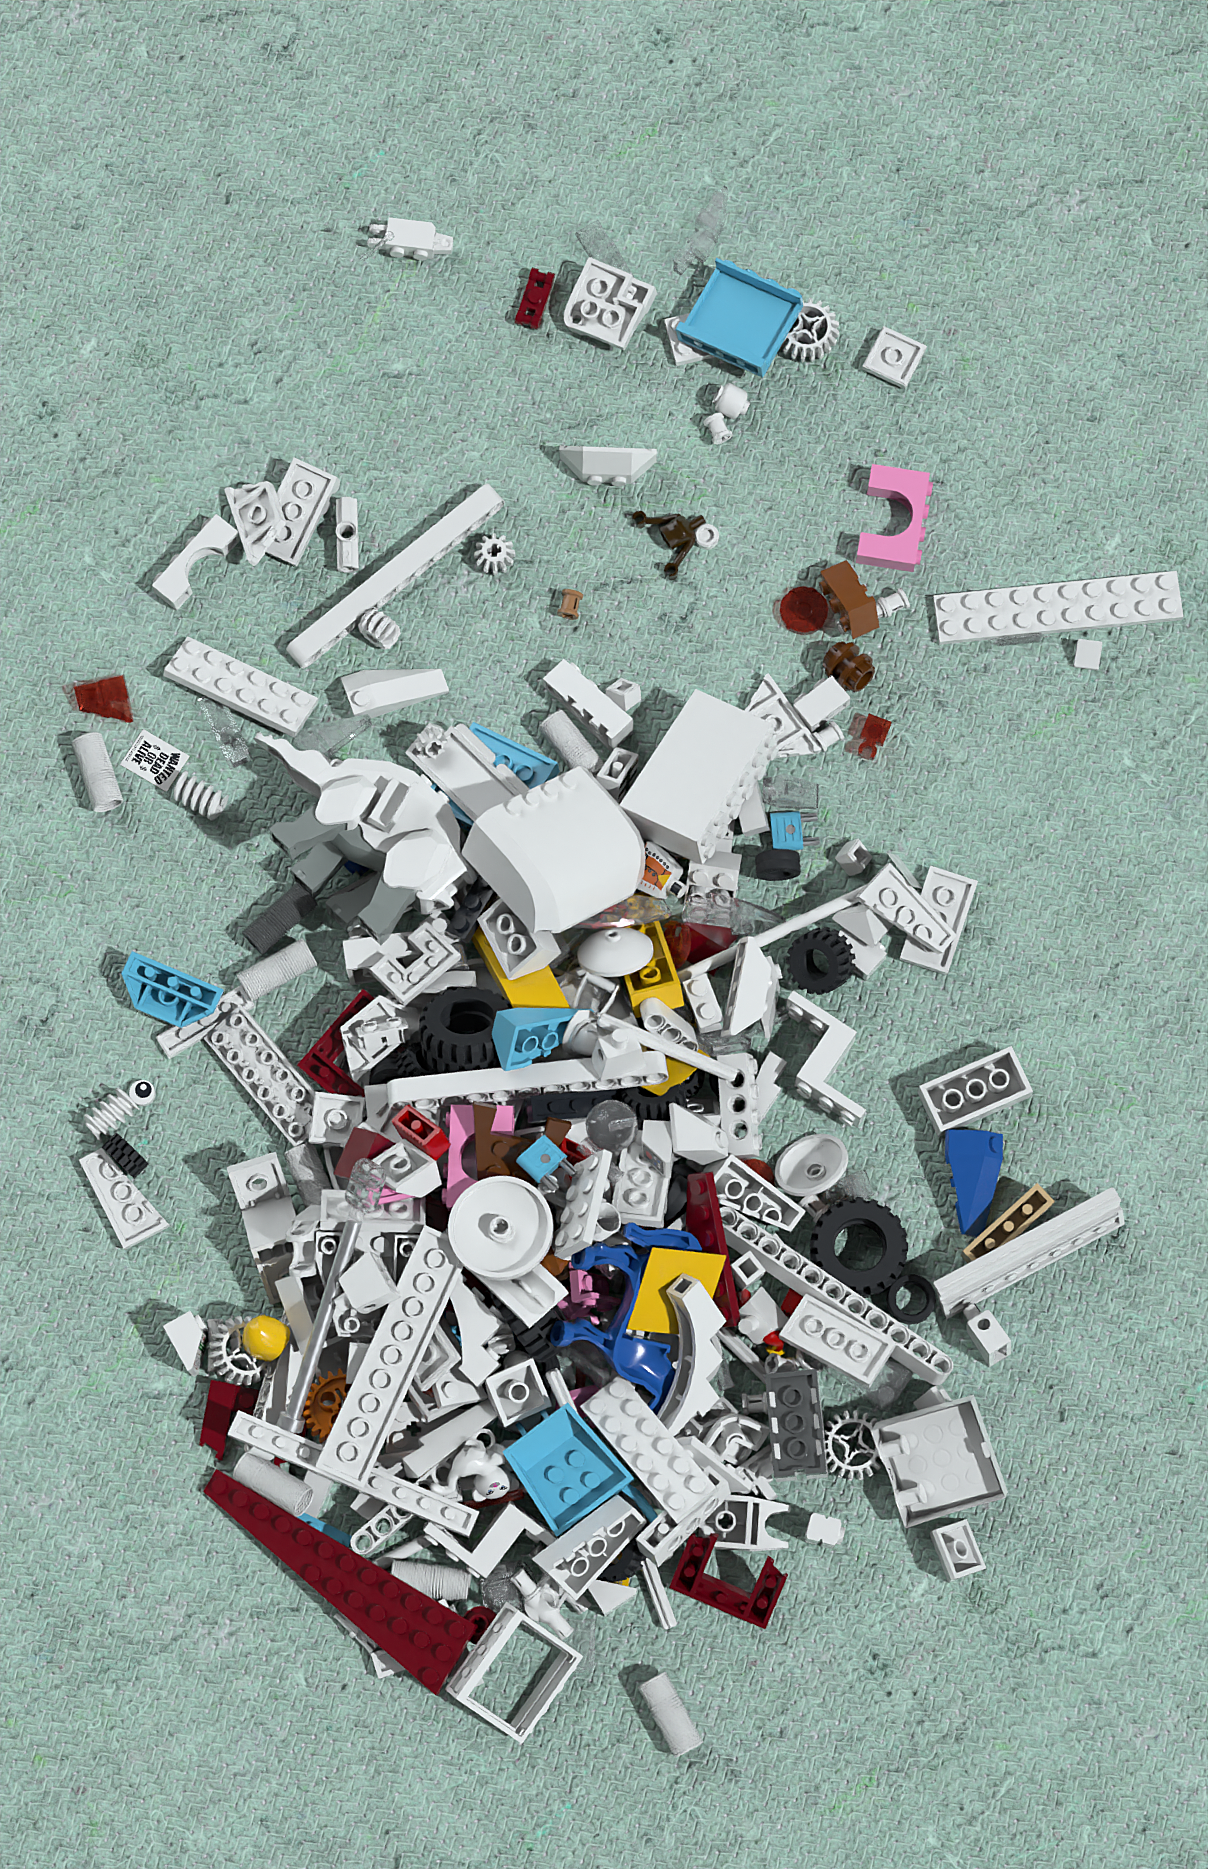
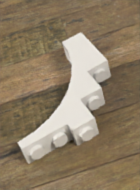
(698, 1358)

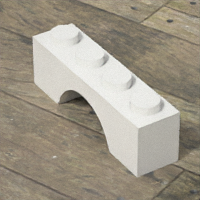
(215, 538)

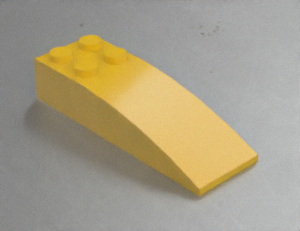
(658, 977)
(528, 991)

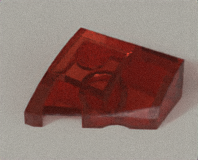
(105, 697)

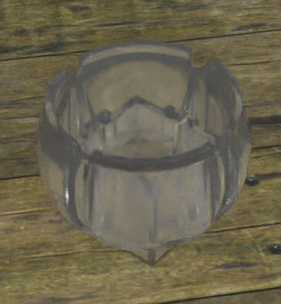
(498, 1588)

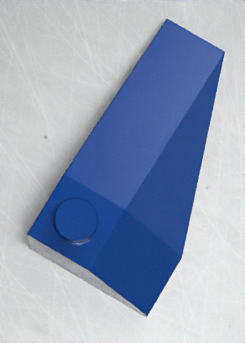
(975, 1168)

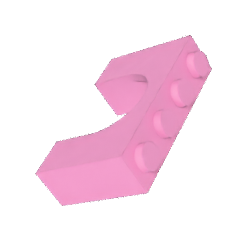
(901, 550)
(462, 1133)

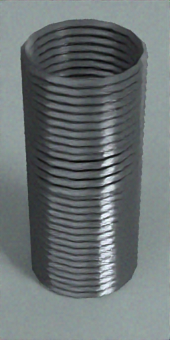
(279, 918)

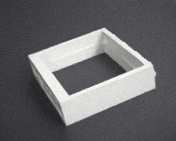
(487, 1650)

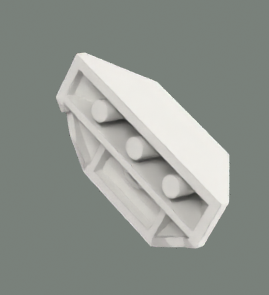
(607, 464)
(747, 989)

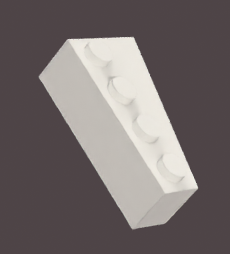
(589, 705)
(751, 1194)

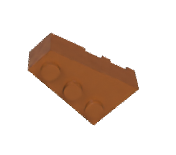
(849, 599)

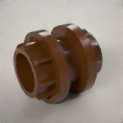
(852, 670)

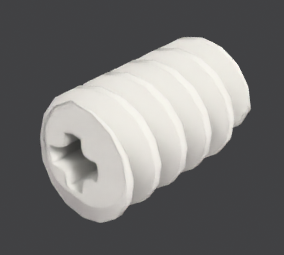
(198, 797)
(110, 1113)

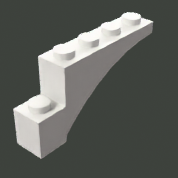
(476, 1328)

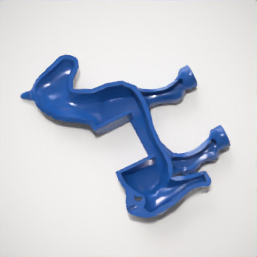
(629, 1355)

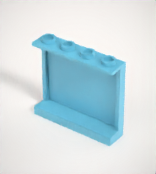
(741, 318)

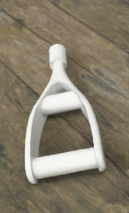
(600, 982)

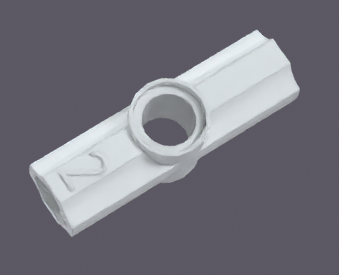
(347, 547)

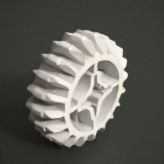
(821, 319)
(232, 1328)
(841, 1440)

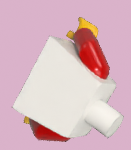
(761, 1319)

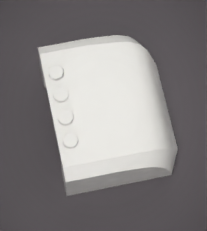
(558, 852)

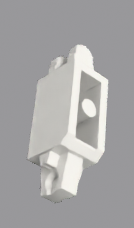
(411, 239)

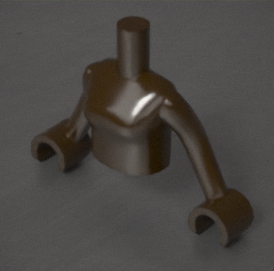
(674, 533)

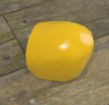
(265, 1337)

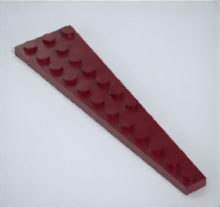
(395, 1615)

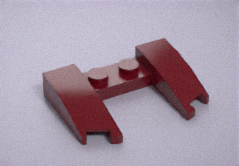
(319, 1060)
(221, 1403)
(748, 1606)

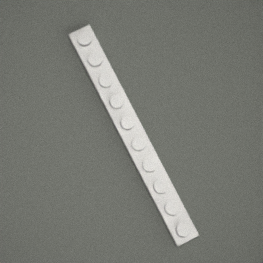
(378, 1485)

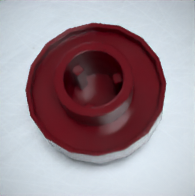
(483, 1618)

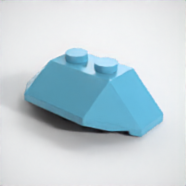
(168, 992)

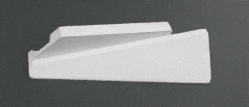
(447, 1438)

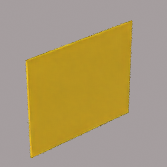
(653, 1306)

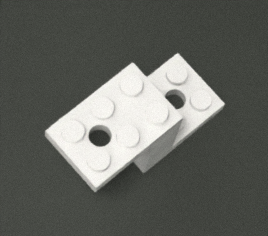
(824, 1059)
(266, 1215)
(493, 1541)

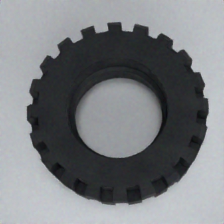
(457, 1013)
(869, 1215)
(537, 1337)

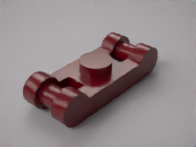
(535, 298)

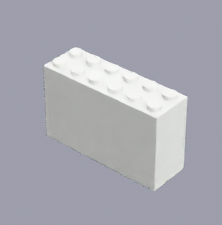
(700, 776)

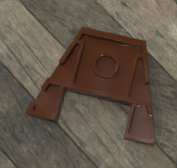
(498, 1152)

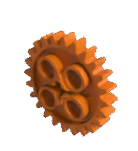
(322, 1416)

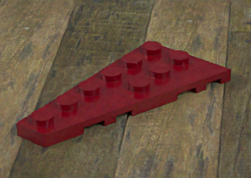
(706, 1225)

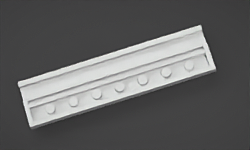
(1029, 1252)

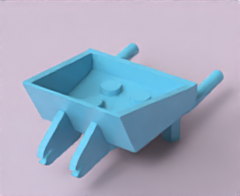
(569, 1470)

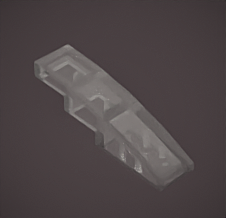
(629, 912)

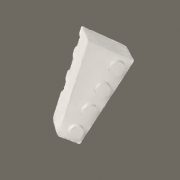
(590, 1546)

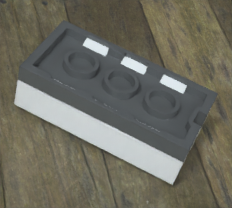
(796, 1425)

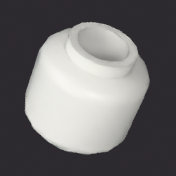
(731, 400)

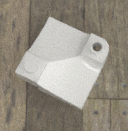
(608, 304)

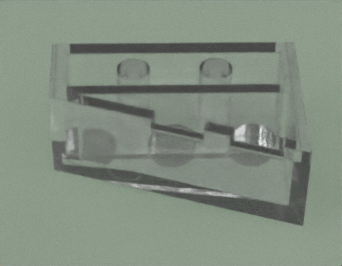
(884, 1389)

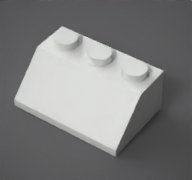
(514, 944)
(301, 1303)

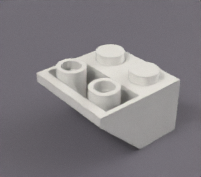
(716, 876)

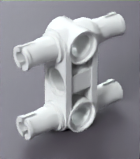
(546, 1598)

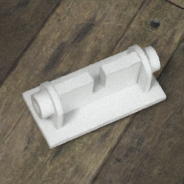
(391, 1029)

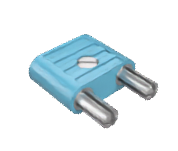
(787, 830)
(542, 1160)

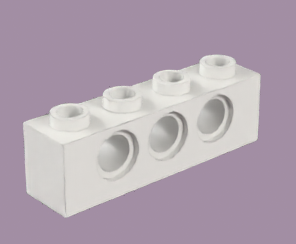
(730, 1095)
(665, 1536)

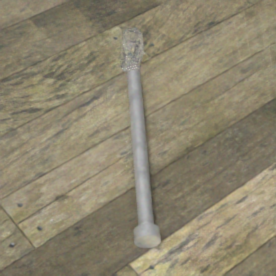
(363, 1196)

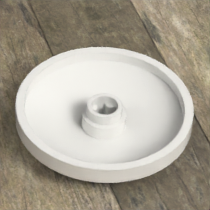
(500, 1228)

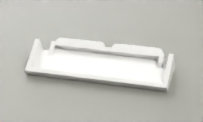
(468, 771)

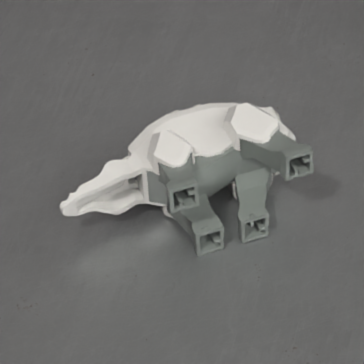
(415, 861)

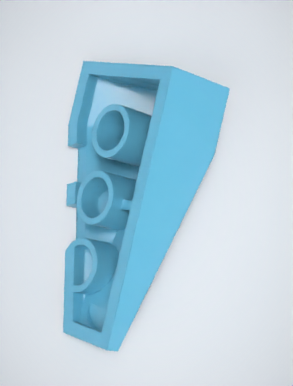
(528, 1033)

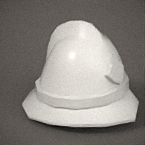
(582, 1033)

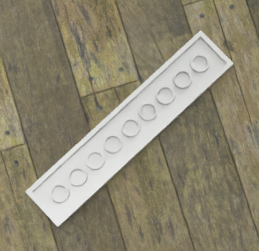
(1058, 607)
(391, 1359)

